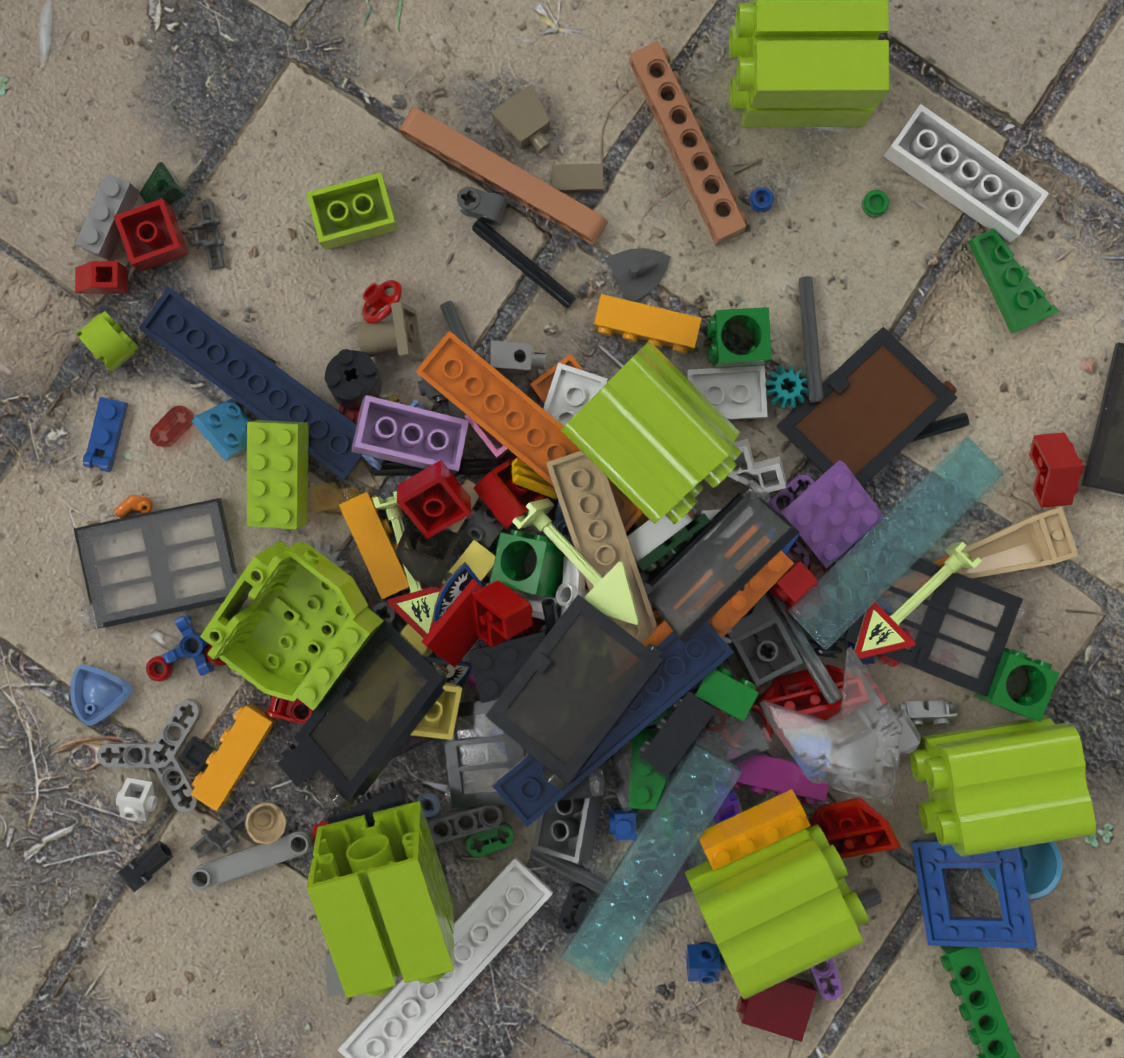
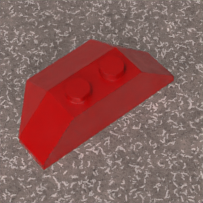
(801, 693)
(855, 828)

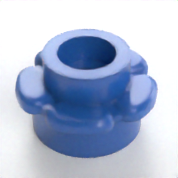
(764, 193)

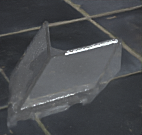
(854, 748)

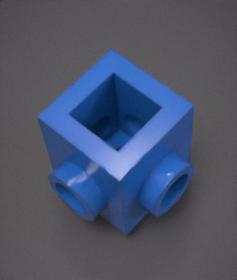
(704, 962)

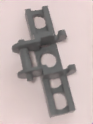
(203, 224)
(209, 840)

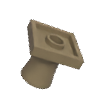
(397, 334)

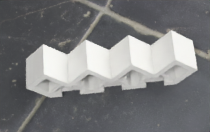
(766, 473)

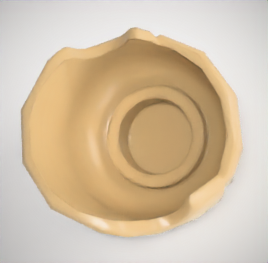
(265, 823)

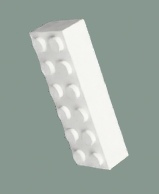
(966, 174)

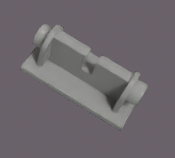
(937, 713)

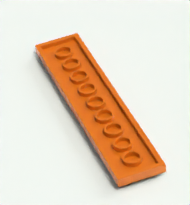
(505, 411)

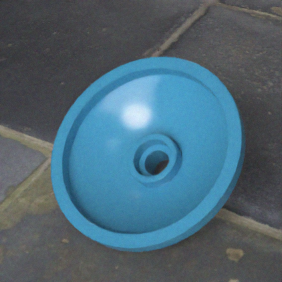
(1042, 869)

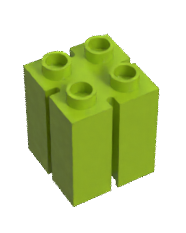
(809, 62)
(382, 900)

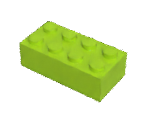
(277, 474)

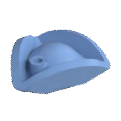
(96, 693)

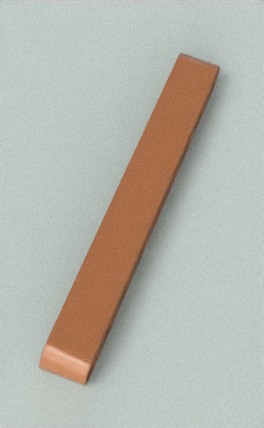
(503, 176)

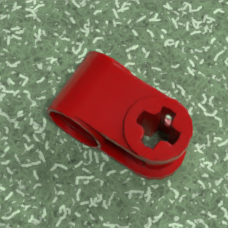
(287, 710)

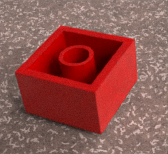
(151, 235)
(503, 496)
(433, 499)

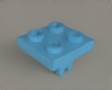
(224, 428)

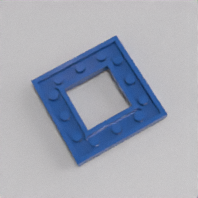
(1011, 931)

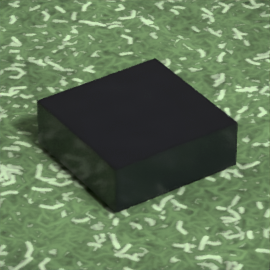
(196, 753)

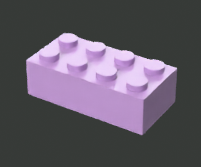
(409, 434)

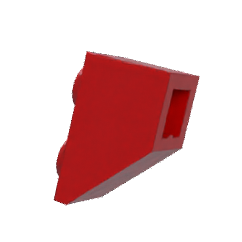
(101, 278)

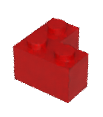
(1056, 469)
(793, 584)
(500, 613)

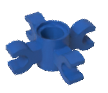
(187, 630)

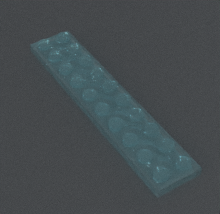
(895, 543)
(651, 863)

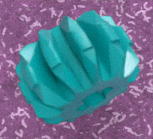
(783, 395)

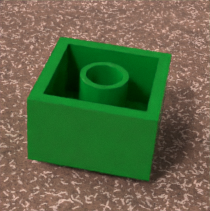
(728, 694)

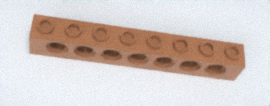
(657, 58)

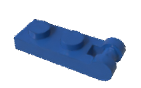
(105, 434)

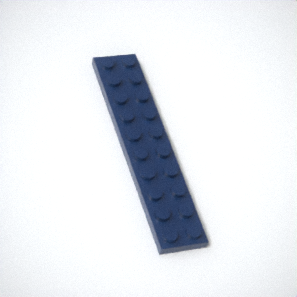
(251, 378)
(682, 668)

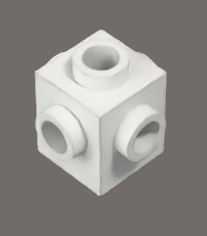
(136, 799)

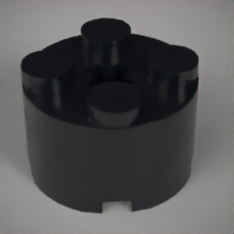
(341, 377)

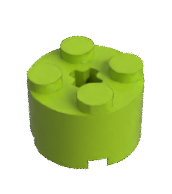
(107, 341)

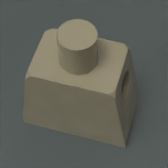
(524, 120)

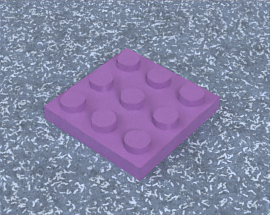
(832, 514)

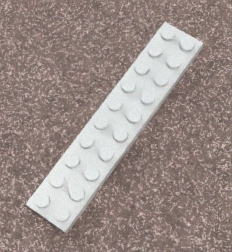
(477, 939)

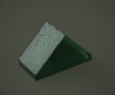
(161, 185)

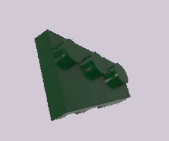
(668, 547)

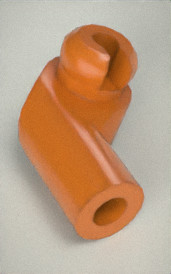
(134, 503)

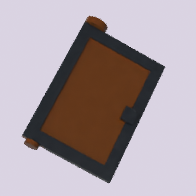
(868, 409)

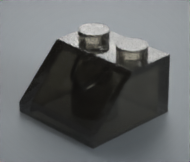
(426, 558)

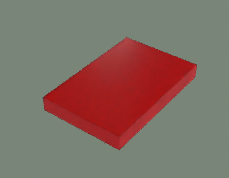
(456, 629)

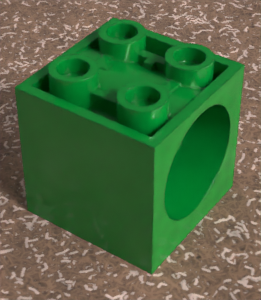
(755, 321)
(510, 561)
(1039, 687)

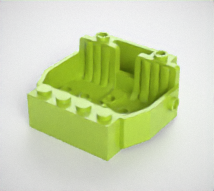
(274, 647)

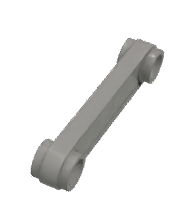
(250, 860)

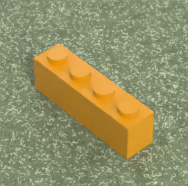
(647, 324)
(375, 544)
(233, 756)
(753, 829)

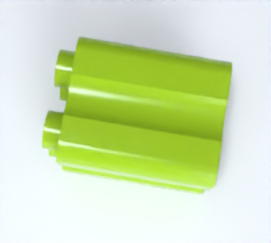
(655, 436)
(1004, 786)
(779, 909)

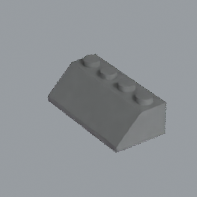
(570, 827)

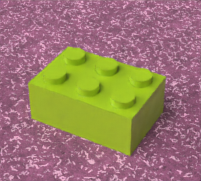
(352, 211)

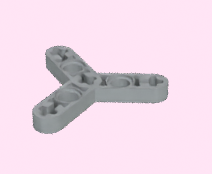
(151, 757)

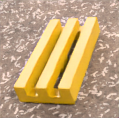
(534, 483)

